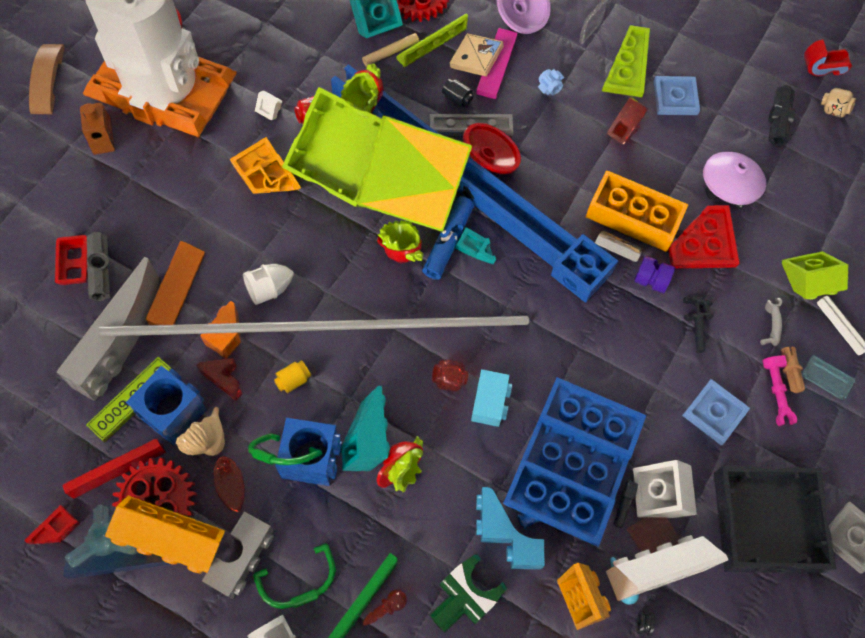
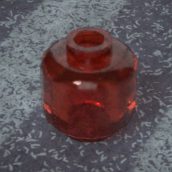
(449, 375)

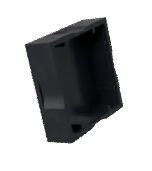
(773, 520)

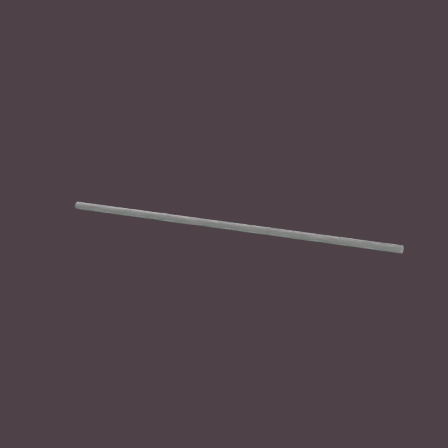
(311, 325)

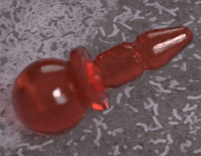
(395, 601)

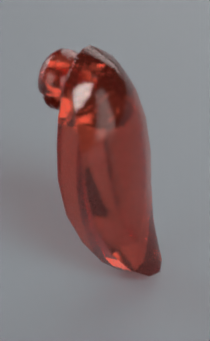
(229, 483)

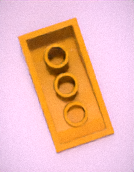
(582, 596)

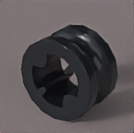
(645, 623)

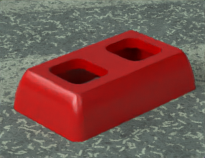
(63, 264)

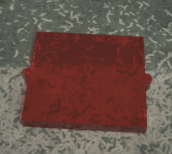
(652, 532)

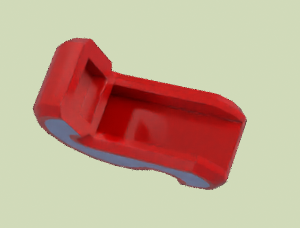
(822, 62)

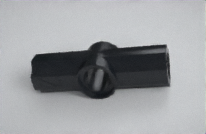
(781, 116)

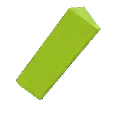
(433, 41)

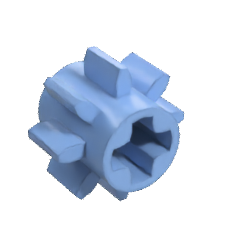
(550, 82)

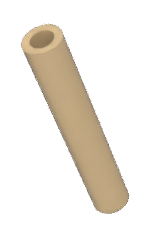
(390, 49)

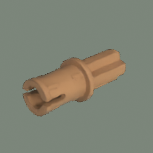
(793, 370)

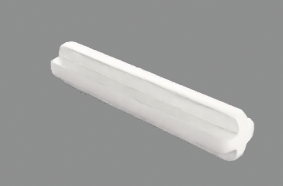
(842, 324)

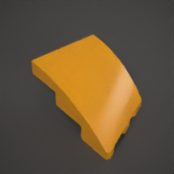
(263, 169)

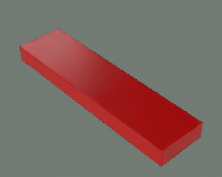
(113, 468)

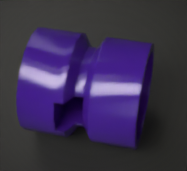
(654, 274)

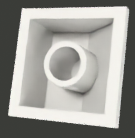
(665, 490)

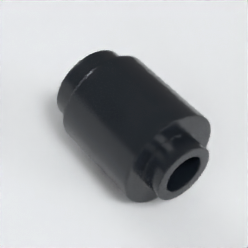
(457, 92)

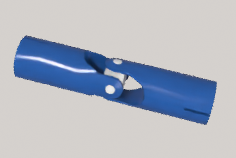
(448, 238)

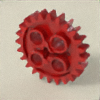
(421, 8)
(178, 495)

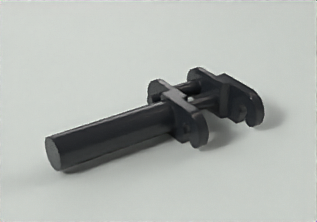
(698, 320)

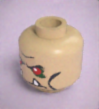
(838, 102)

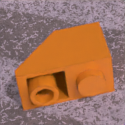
(223, 343)

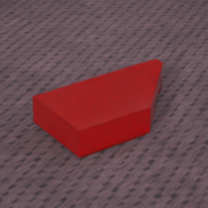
(54, 528)

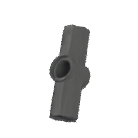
(98, 277)

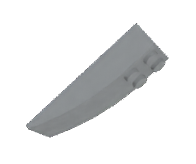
(101, 358)

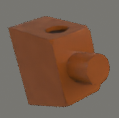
(94, 120)

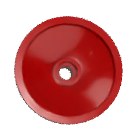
(492, 148)

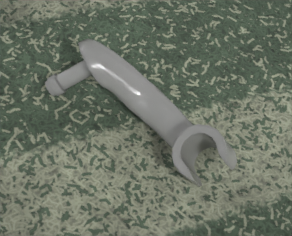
(776, 322)

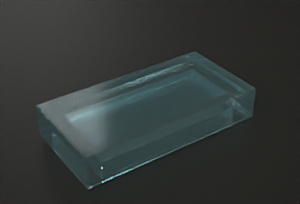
(828, 377)

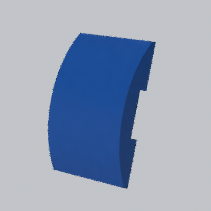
(575, 461)

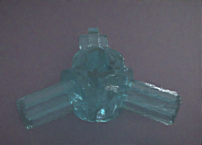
(95, 541)

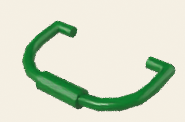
(272, 459)
(305, 597)

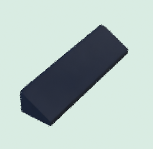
(112, 563)

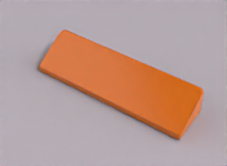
(175, 285)

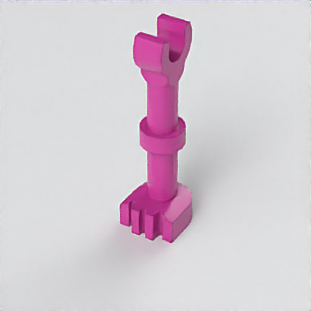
(779, 389)

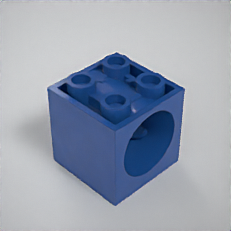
(154, 390)
(297, 433)

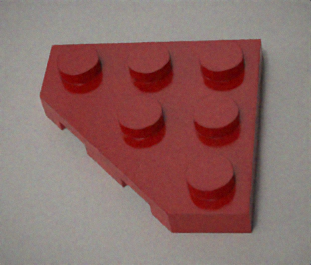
(706, 241)

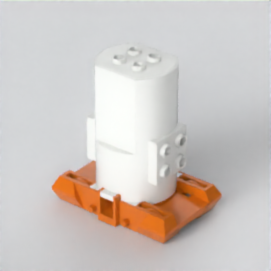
(154, 66)

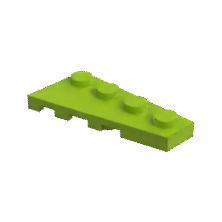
(629, 67)

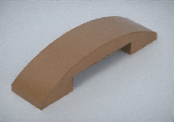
(43, 78)

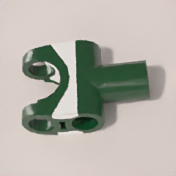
(464, 597)

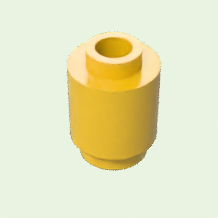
(292, 376)

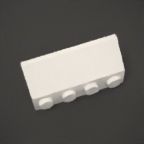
(664, 566)

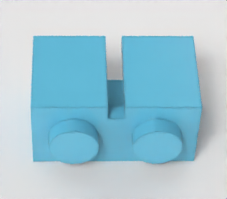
(490, 398)

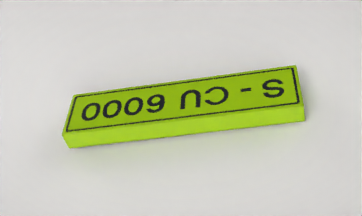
(118, 412)

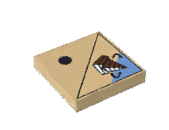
(476, 54)

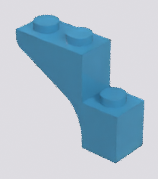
(497, 528)

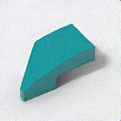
(475, 246)

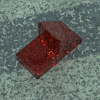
(627, 121)
(219, 374)

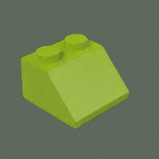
(816, 274)

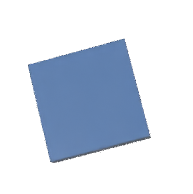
(676, 95)
(716, 412)

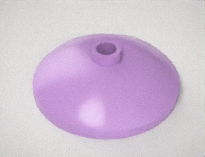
(529, 17)
(734, 178)

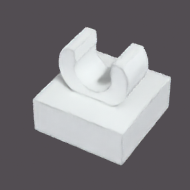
(268, 105)

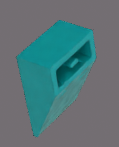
(366, 439)

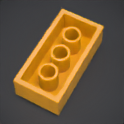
(636, 211)
(164, 534)

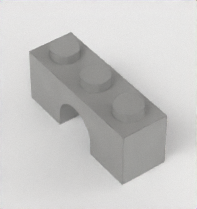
(230, 577)

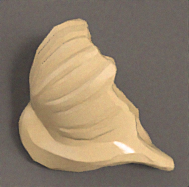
(203, 436)

